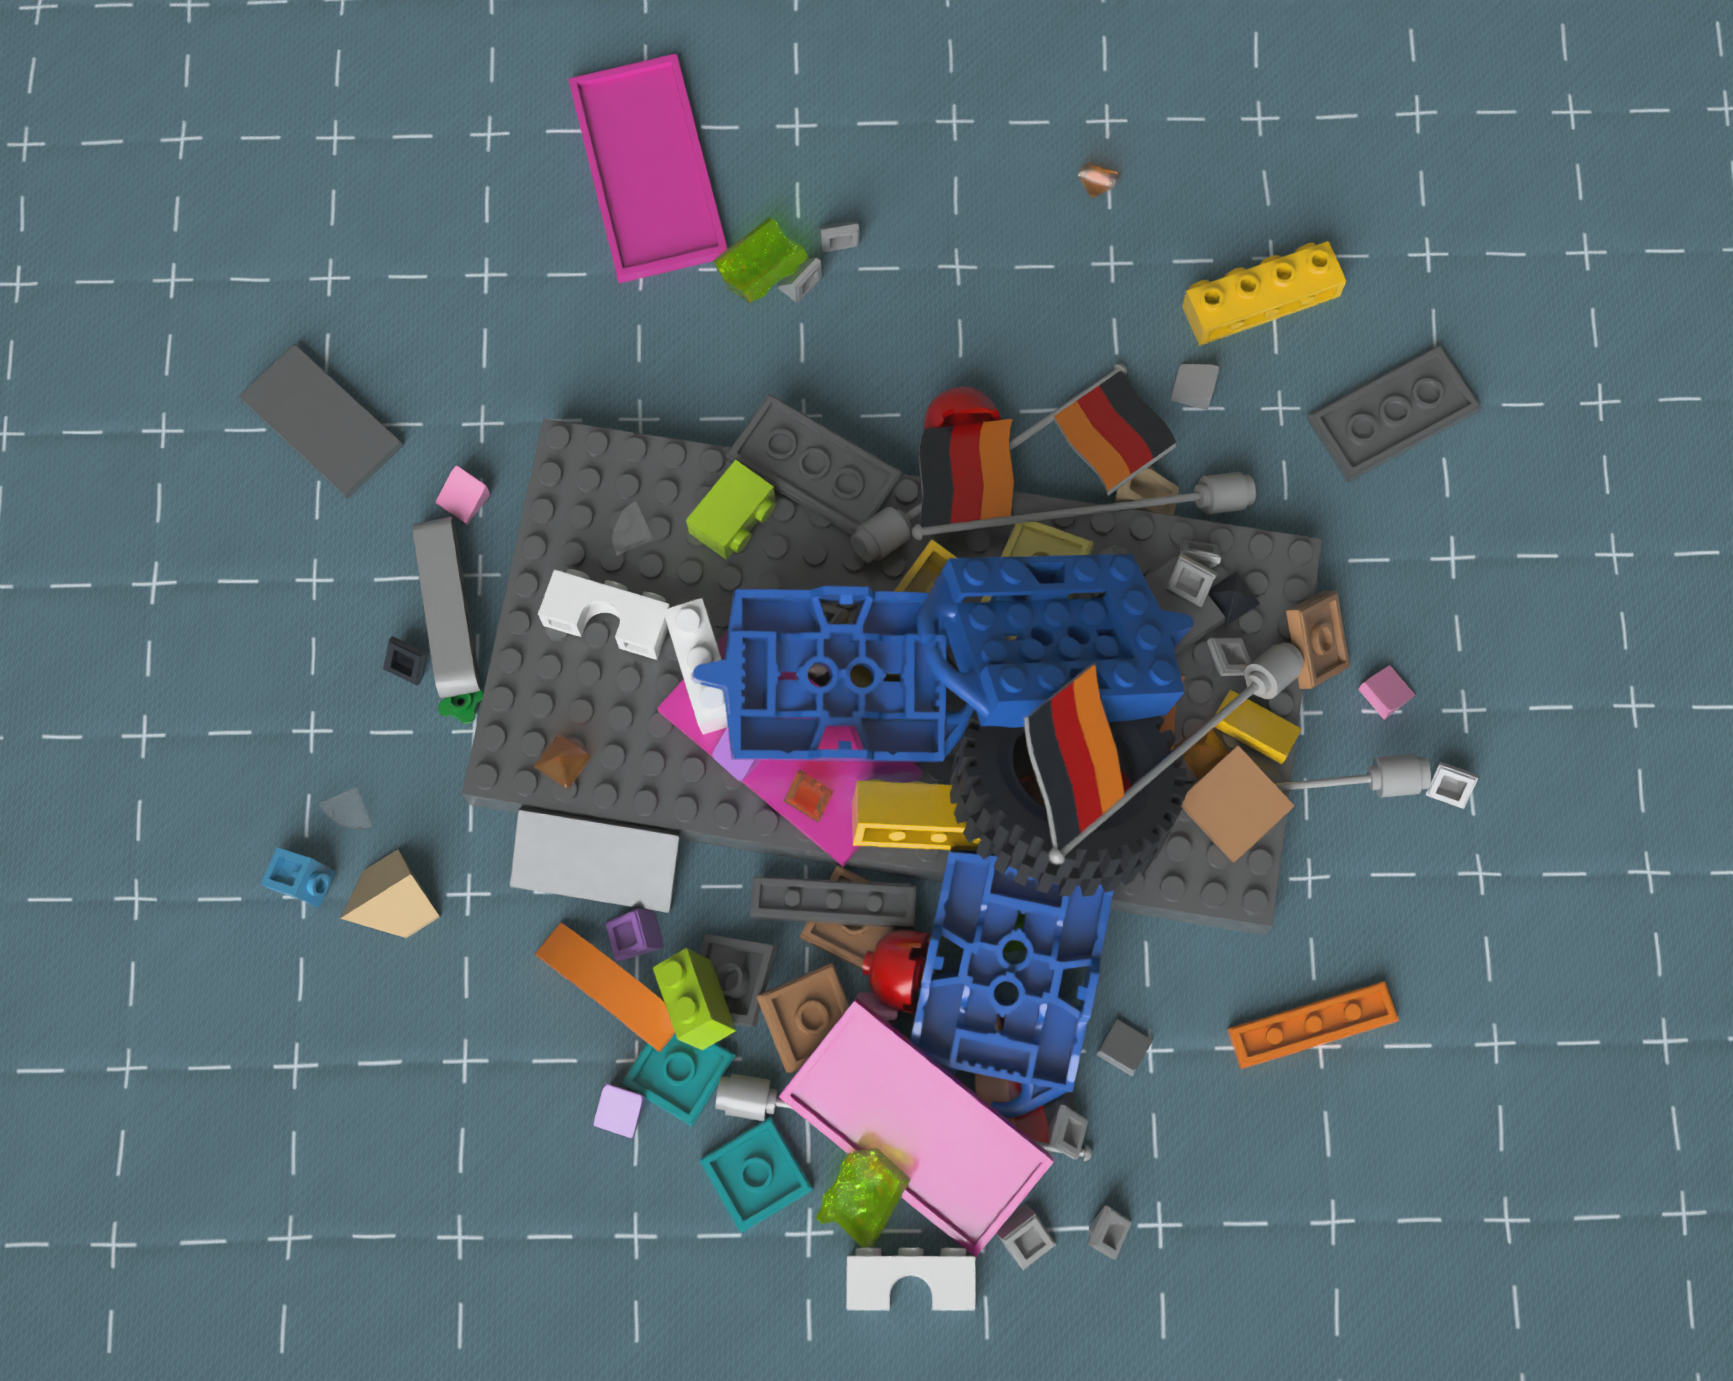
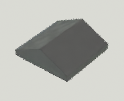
(741, 972)

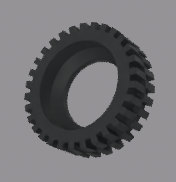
(1019, 828)

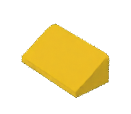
(1259, 728)

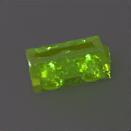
(759, 261)
(863, 1195)

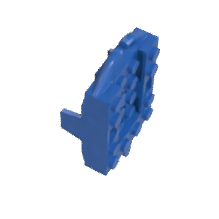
(789, 633)
(1055, 635)
(1041, 1025)

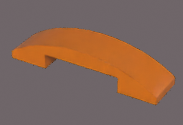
(608, 985)

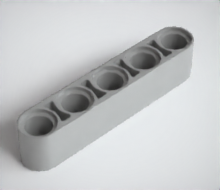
(446, 607)

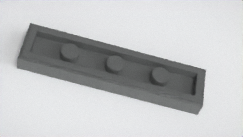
(833, 902)

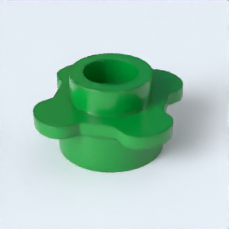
(464, 712)

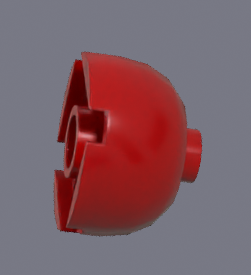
(960, 407)
(897, 968)

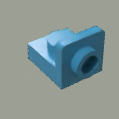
(298, 877)

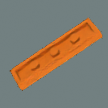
(1312, 1025)

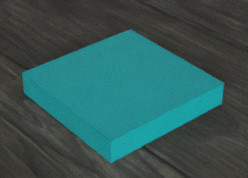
(679, 1077)
(756, 1175)

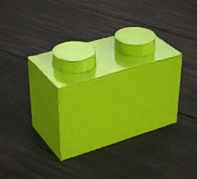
(732, 510)
(694, 999)

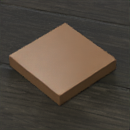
(1320, 637)
(1236, 804)
(841, 940)
(803, 1013)

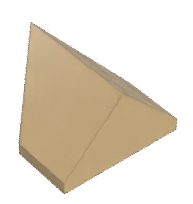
(1145, 486)
(390, 899)

